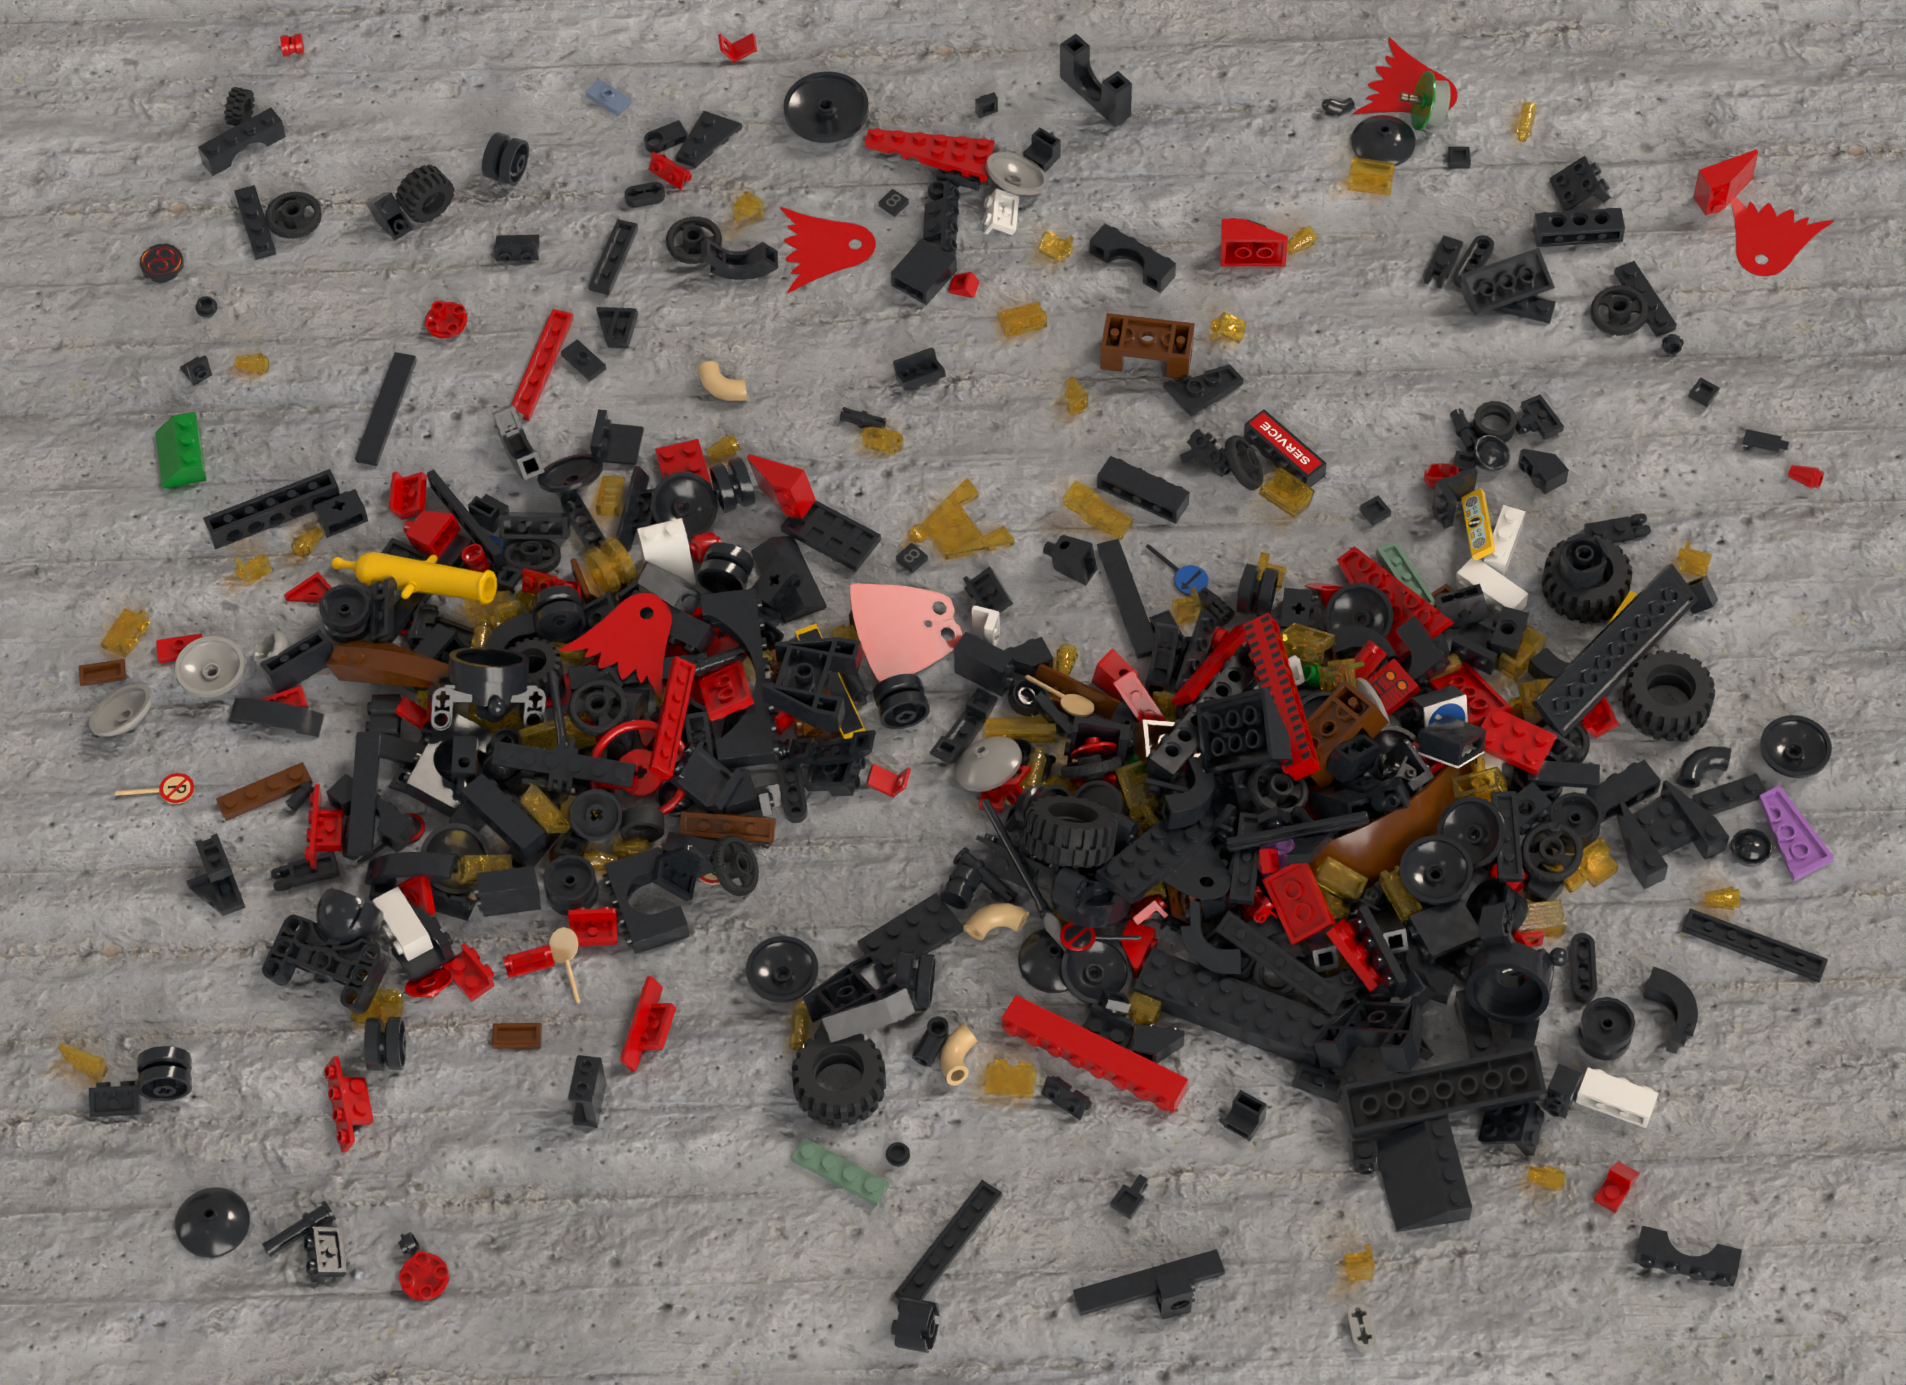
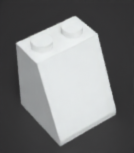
(667, 548)

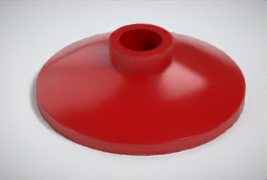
(1094, 746)
(429, 985)

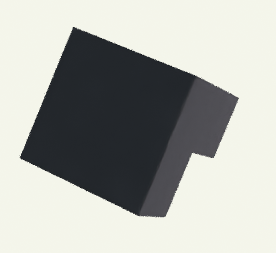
(1044, 149)
(487, 511)
(1246, 1115)

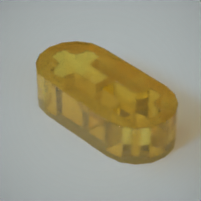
(882, 440)

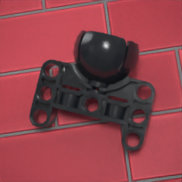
(340, 933)

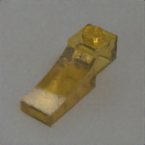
(1096, 511)

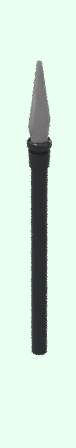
(1051, 922)

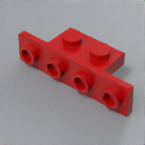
(325, 828)
(649, 1024)
(349, 1102)

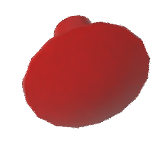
(446, 319)
(424, 1276)

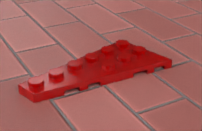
(937, 151)
(1405, 602)

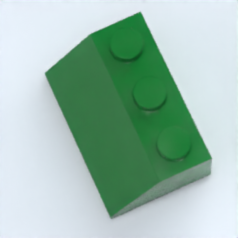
(180, 451)

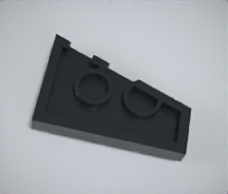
(1202, 390)

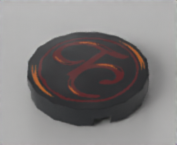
(161, 262)

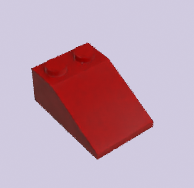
(1723, 182)
(1251, 244)
(784, 485)

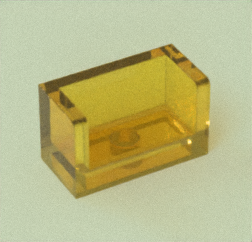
(1371, 176)
(1532, 644)
(1131, 780)

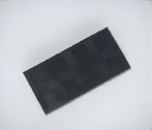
(833, 535)
(915, 931)

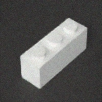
(1505, 538)
(1496, 588)
(403, 924)
(1617, 1097)

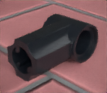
(931, 1042)

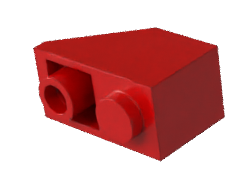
(1138, 949)

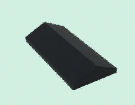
(1506, 282)
(806, 597)

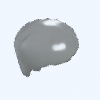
(270, 646)

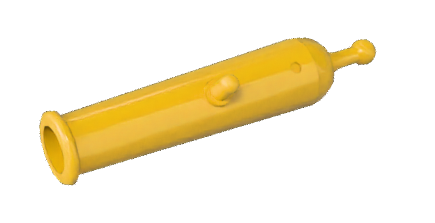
(422, 576)

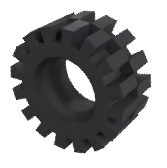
(239, 106)

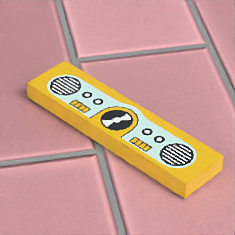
(1478, 524)

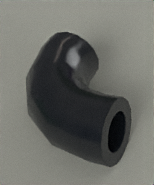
(1701, 761)

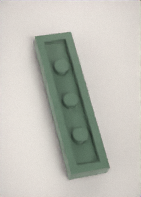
(1400, 567)
(840, 1171)

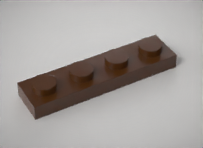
(263, 791)
(722, 825)

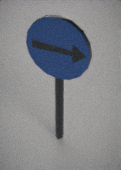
(1186, 576)

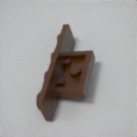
(1103, 704)

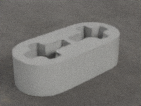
(1356, 1329)

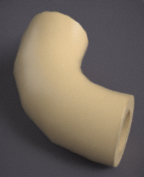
(720, 386)
(995, 916)
(953, 1055)

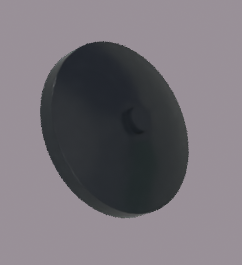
(826, 107)

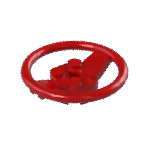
(641, 757)

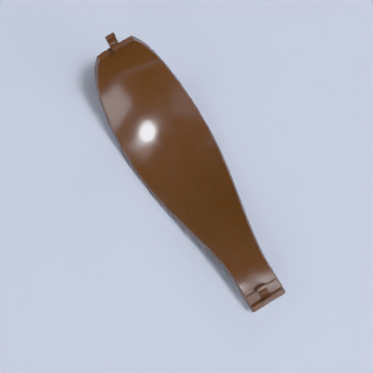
(1385, 839)

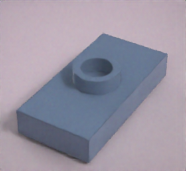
(608, 97)

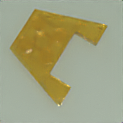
(955, 532)

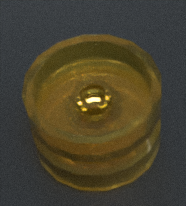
(610, 565)

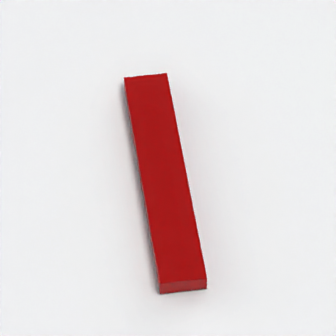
(542, 362)
(1210, 666)
(672, 717)

